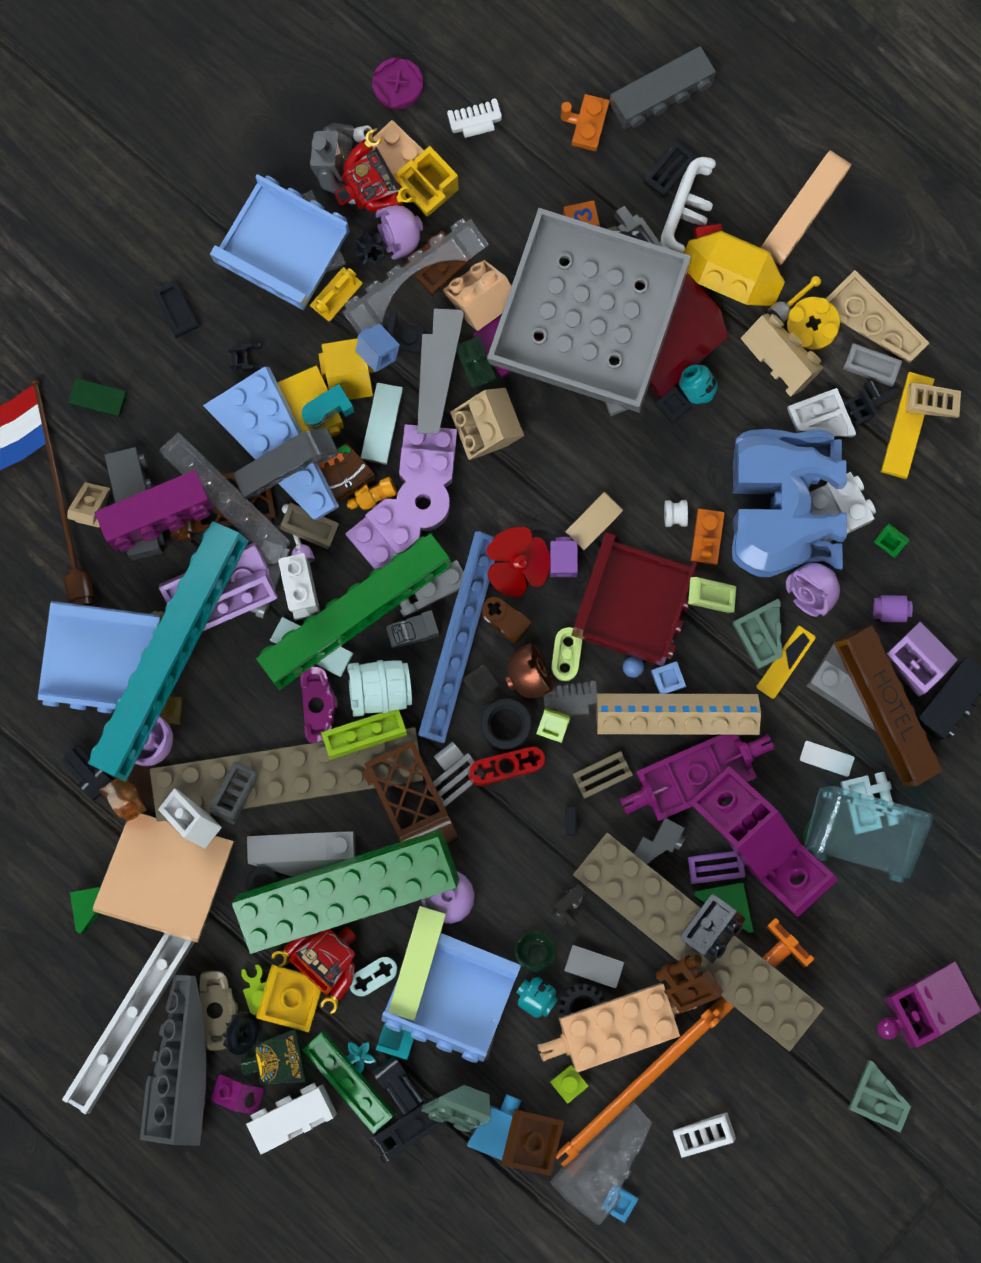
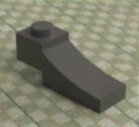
(666, 839)

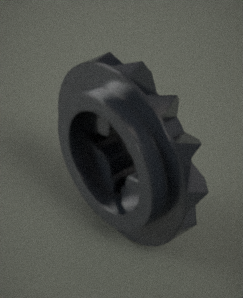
(248, 1025)

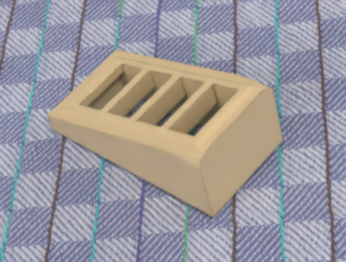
(916, 388)

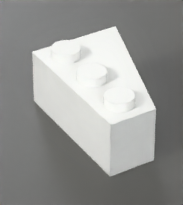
(291, 1117)

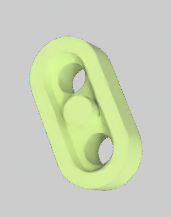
(566, 655)

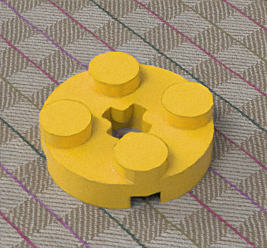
(820, 309)

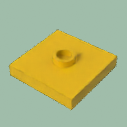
(288, 999)

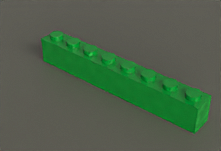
(354, 611)

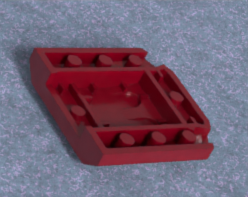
(691, 336)

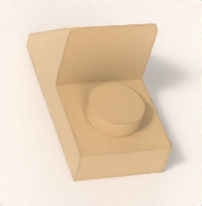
(88, 500)

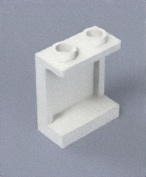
(299, 586)

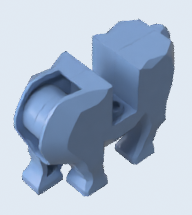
(788, 533)

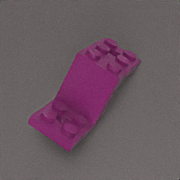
(763, 841)

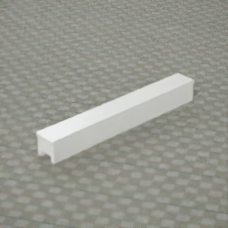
(127, 1022)

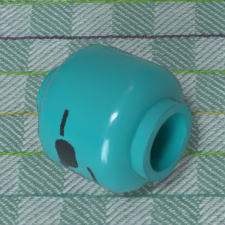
(698, 384)
(536, 997)

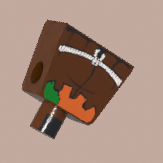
(346, 473)

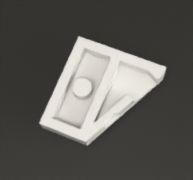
(824, 413)

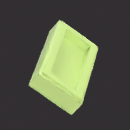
(712, 594)

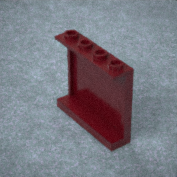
(634, 602)

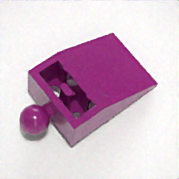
(932, 1003)

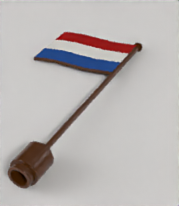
(21, 435)

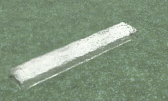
(226, 497)

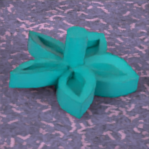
(359, 1055)

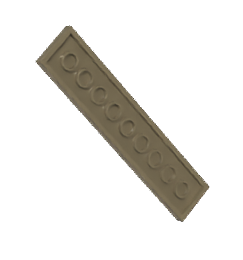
(284, 774)
(663, 916)

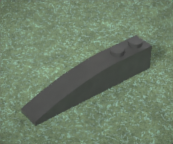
(178, 1085)

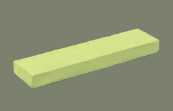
(417, 963)

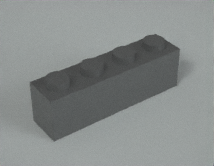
(662, 88)
(128, 479)

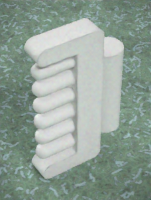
(475, 124)

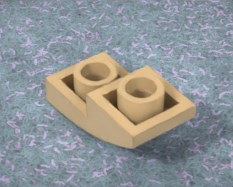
(594, 520)

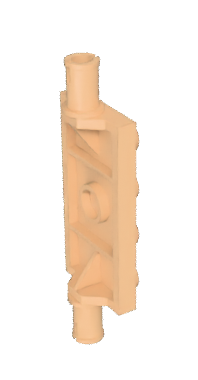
(615, 1028)

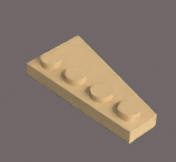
(874, 318)

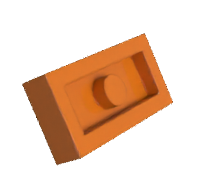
(707, 537)

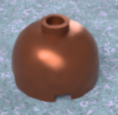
(528, 673)

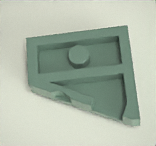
(761, 634)
(879, 1099)

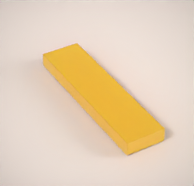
(904, 432)

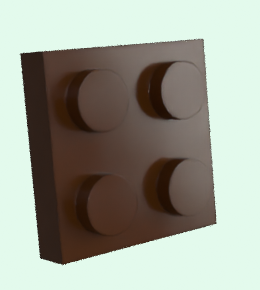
(532, 1142)

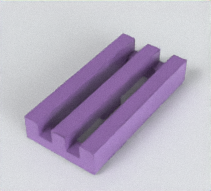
(693, 870)

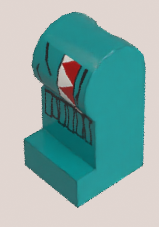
(326, 406)

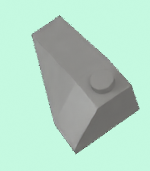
(836, 686)
(300, 852)

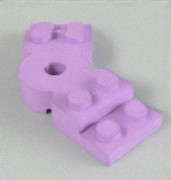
(398, 522)

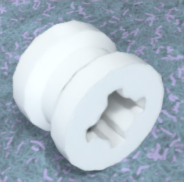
(676, 513)

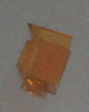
(123, 799)

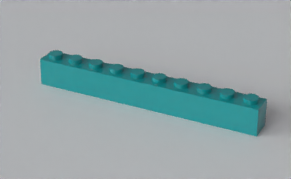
(168, 651)

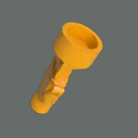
(367, 497)

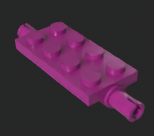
(680, 778)

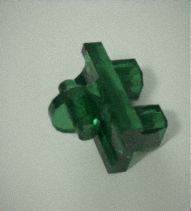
(475, 363)

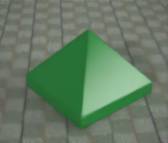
(891, 540)

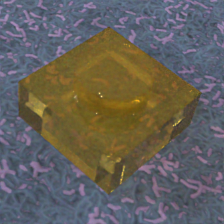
(172, 710)

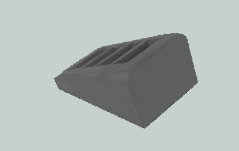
(232, 816)

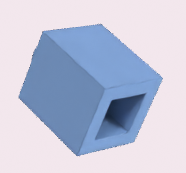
(377, 347)

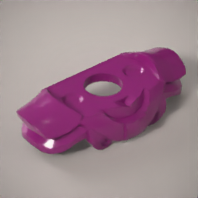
(316, 685)

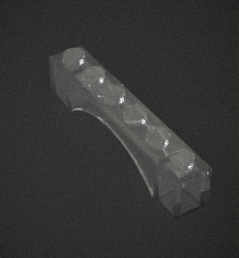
(459, 245)

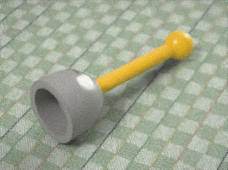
(782, 309)

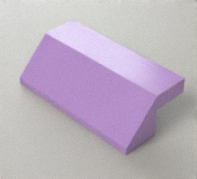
(246, 589)

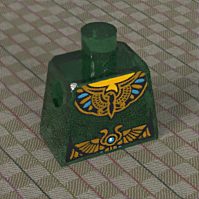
(277, 1060)

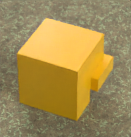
(431, 180)
(345, 367)

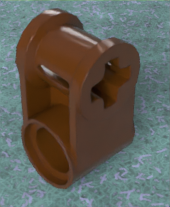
(510, 621)

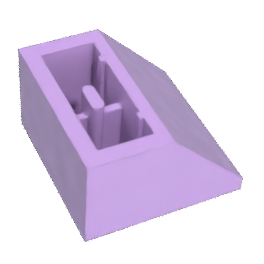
(920, 659)

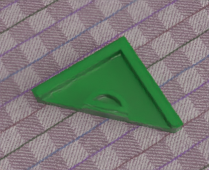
(734, 896)

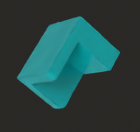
(395, 1042)

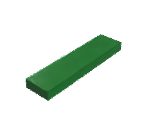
(348, 1082)

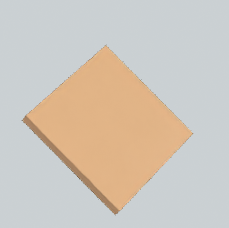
(162, 878)

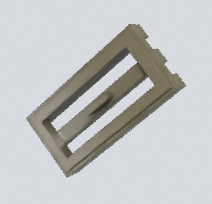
(623, 765)

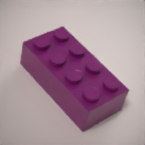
(154, 511)

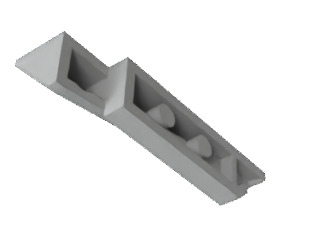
(436, 367)

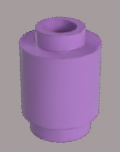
(892, 608)

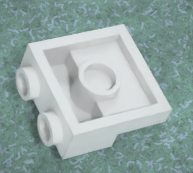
(846, 500)

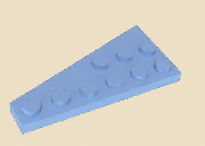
(261, 421)

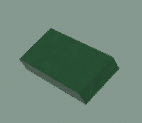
(97, 397)

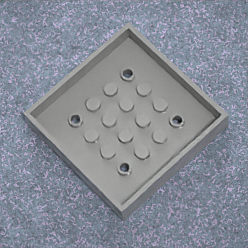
(589, 309)

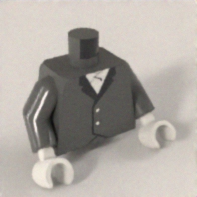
(331, 151)

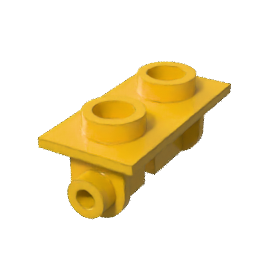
(336, 293)

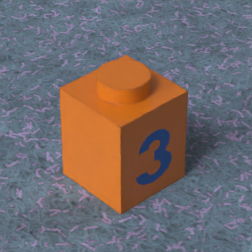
(583, 211)

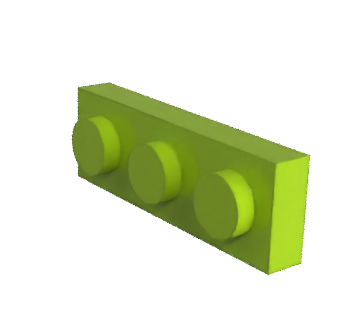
(363, 734)

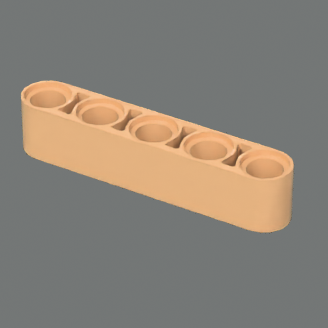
(806, 206)

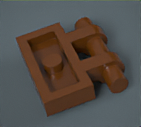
(438, 274)
(695, 989)

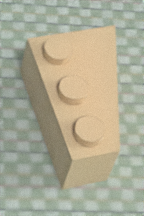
(782, 353)

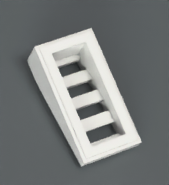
(701, 1126)

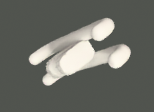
(700, 165)

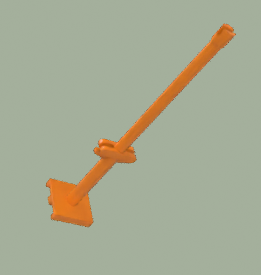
(712, 1016)

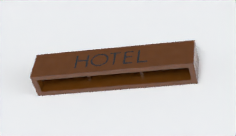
(888, 706)

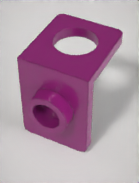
(233, 1095)

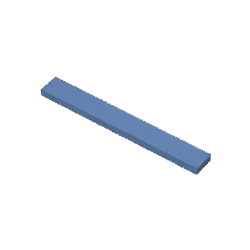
(457, 641)

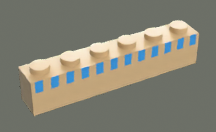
(678, 714)

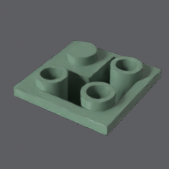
(462, 1106)

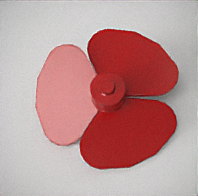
(520, 555)

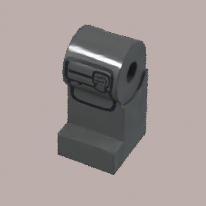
(412, 630)

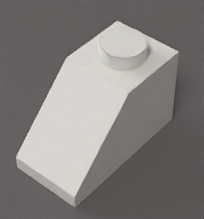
(189, 819)

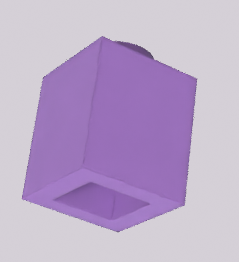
(563, 557)

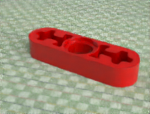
(523, 754)

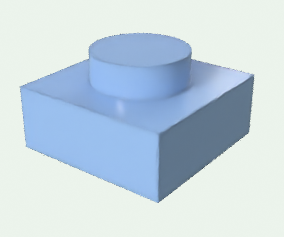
(668, 678)

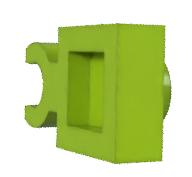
(254, 993)

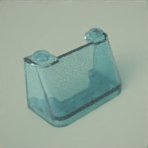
(867, 831)

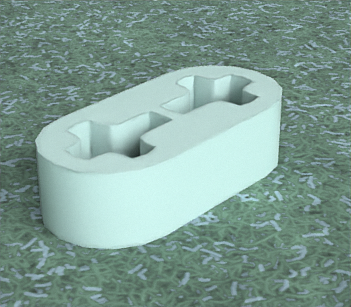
(376, 982)

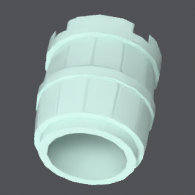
(379, 687)

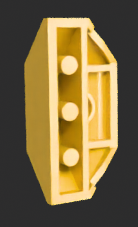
(735, 269)

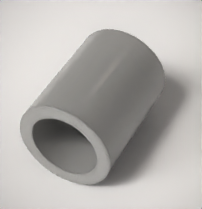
(448, 756)

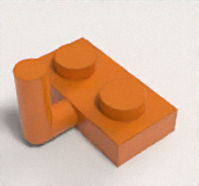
(588, 122)

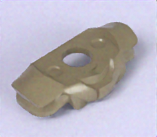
(212, 989)

